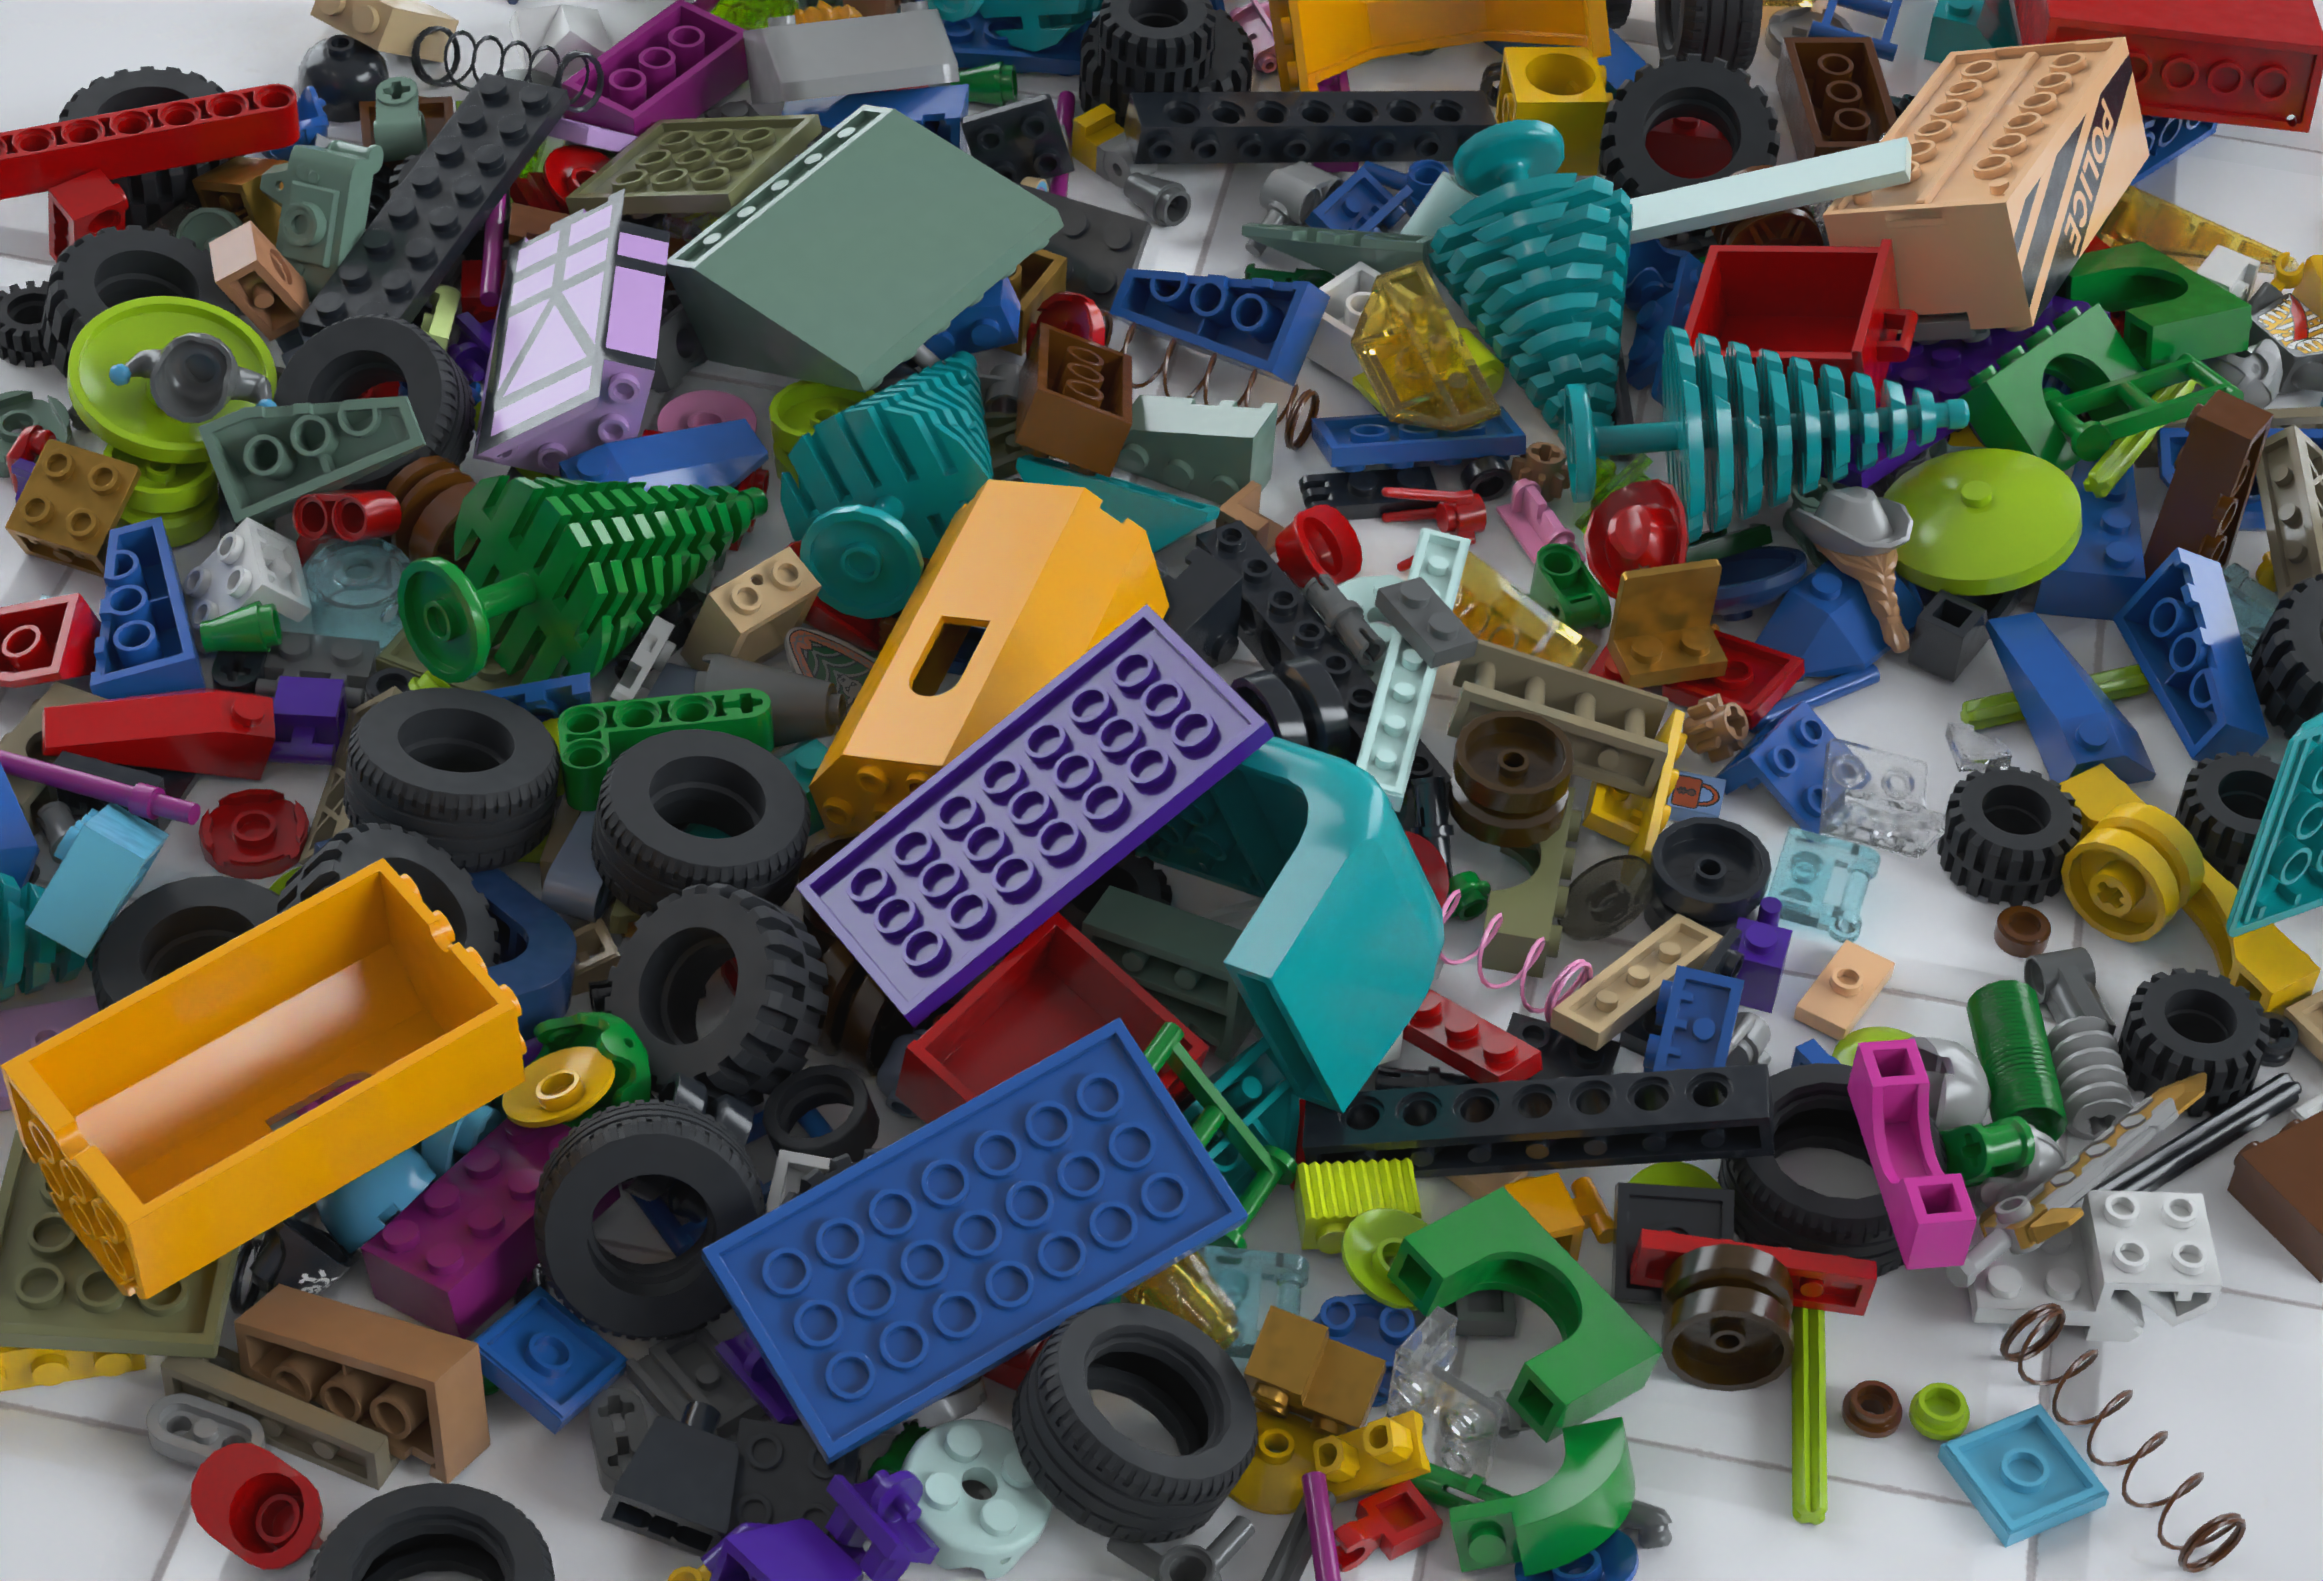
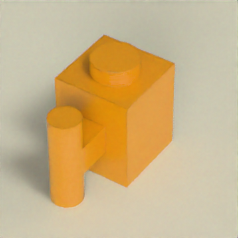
(1561, 1215)

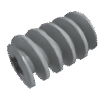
(2089, 1075)

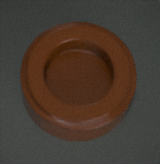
(2022, 931)

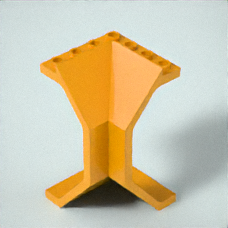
(1334, 35)

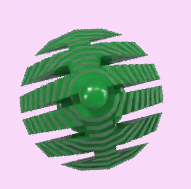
(564, 569)

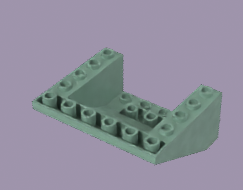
(855, 253)

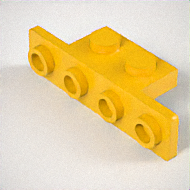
(1631, 817)

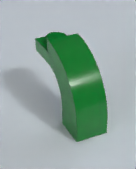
(1559, 1518)

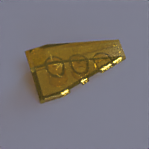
(2180, 232)
(1512, 618)

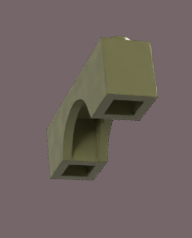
(1533, 904)

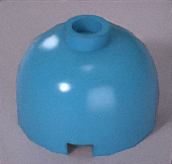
(364, 1205)

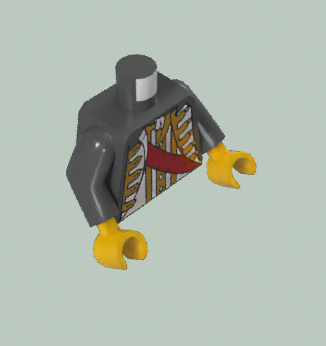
(2291, 327)

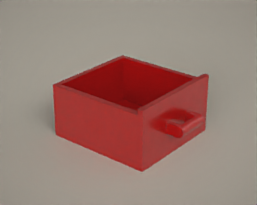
(1806, 304)
(1026, 1010)

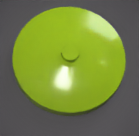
(128, 413)
(1986, 521)

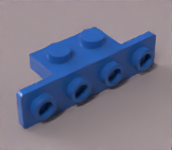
(1653, 319)

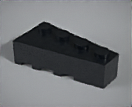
(1205, 606)

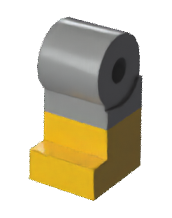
(1104, 147)

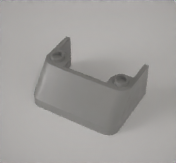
(848, 55)

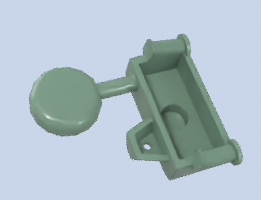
(321, 208)

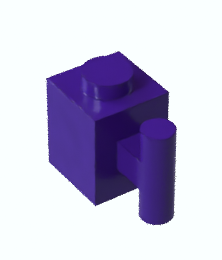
(308, 720)
(1765, 955)

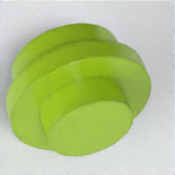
(1939, 1412)

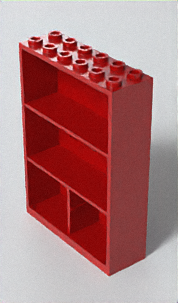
(2201, 57)

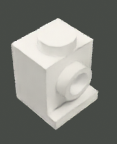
(2231, 271)

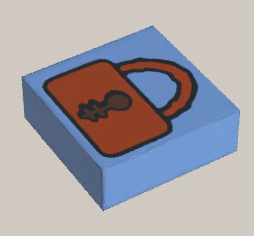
(1696, 796)

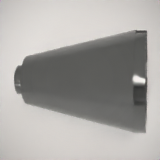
(800, 704)

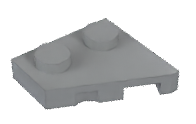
(651, 653)

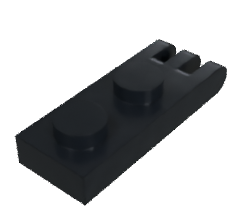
(1359, 493)

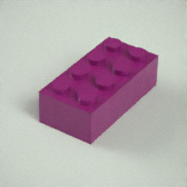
(663, 71)
(469, 1234)

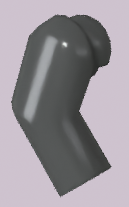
(1651, 1524)

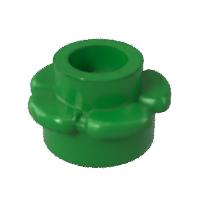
(1473, 895)

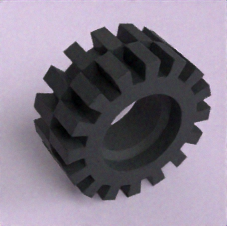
(19, 329)

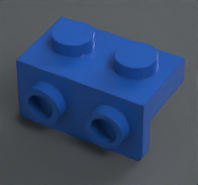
(1360, 205)

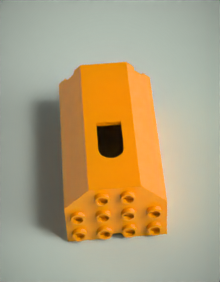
(1046, 584)
(168, 1098)

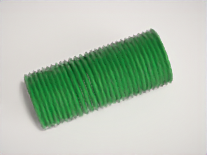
(2016, 1056)

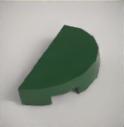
(1725, 544)

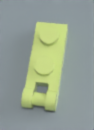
(440, 321)

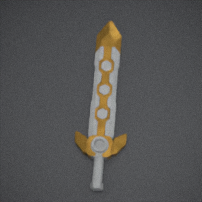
(2029, 1220)

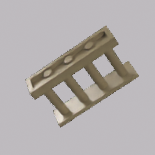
(1603, 719)

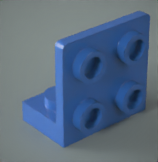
(1788, 761)
(1696, 1020)

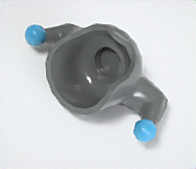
(194, 377)

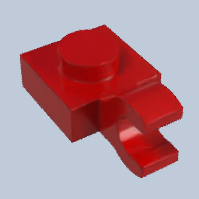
(1391, 1520)

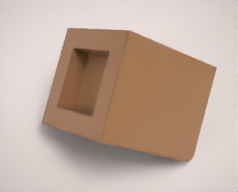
(1245, 507)

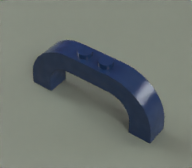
(535, 948)

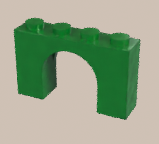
(2164, 303)
(2010, 403)
(1505, 1249)

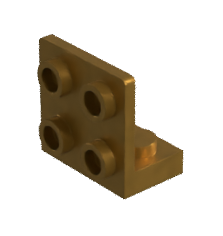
(72, 506)
(1664, 625)

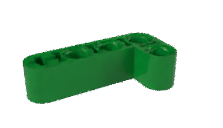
(600, 732)

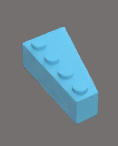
(98, 874)

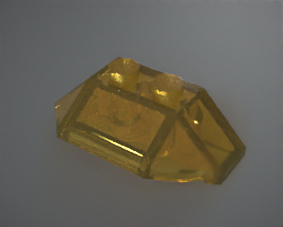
(1419, 355)

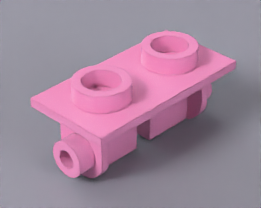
(1257, 24)
(1534, 521)

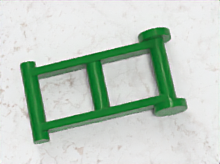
(2094, 438)
(1269, 1162)

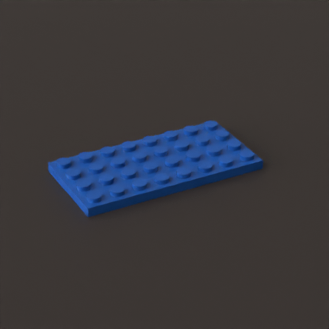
(972, 1239)

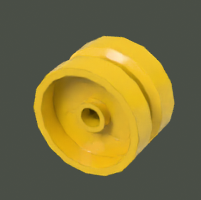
(2133, 872)

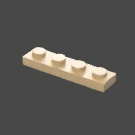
(1632, 982)

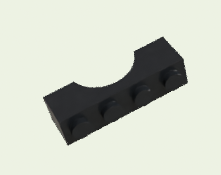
(1954, 629)

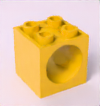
(1560, 89)

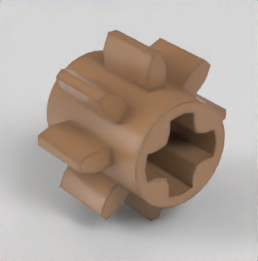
(1545, 466)
(1715, 728)

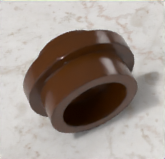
(1875, 1398)

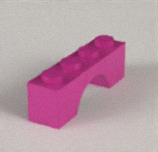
(1924, 1205)

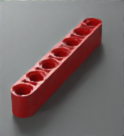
(149, 138)

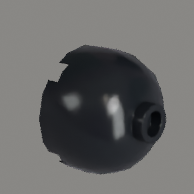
(342, 75)

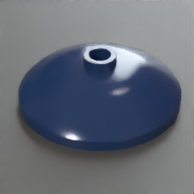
(1756, 579)

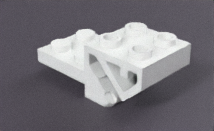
(2107, 1264)

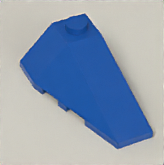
(697, 455)
(2064, 706)

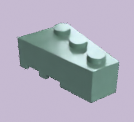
(1200, 446)
(1176, 961)

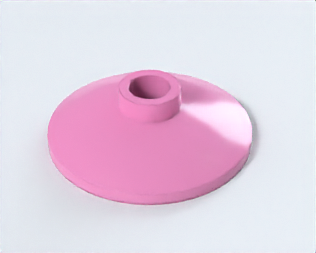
(703, 409)

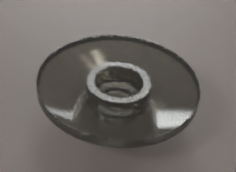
(1607, 898)

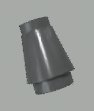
(1160, 199)

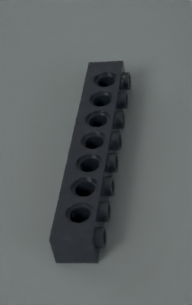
(1302, 126)
(1282, 625)
(1552, 1122)

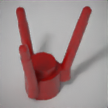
(1459, 515)

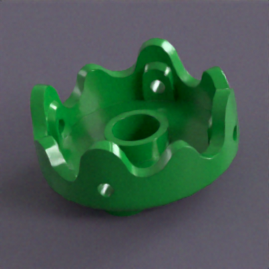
(614, 1041)

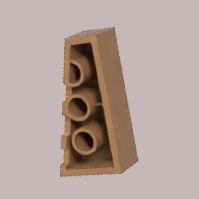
(374, 1371)

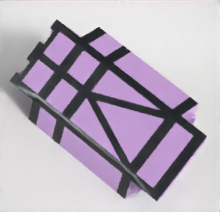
(573, 339)

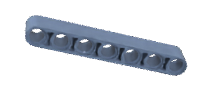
(572, 880)

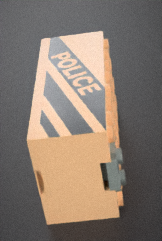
(2006, 184)

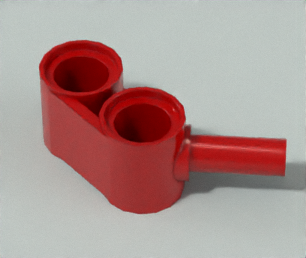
(345, 516)

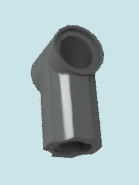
(2067, 984)

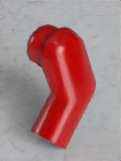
(27, 446)

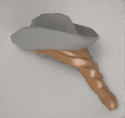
(1862, 541)

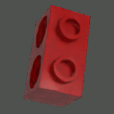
(83, 208)

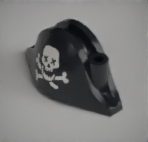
(299, 1258)

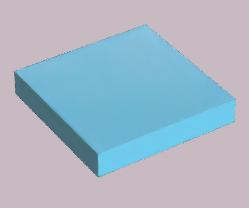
(2023, 1475)

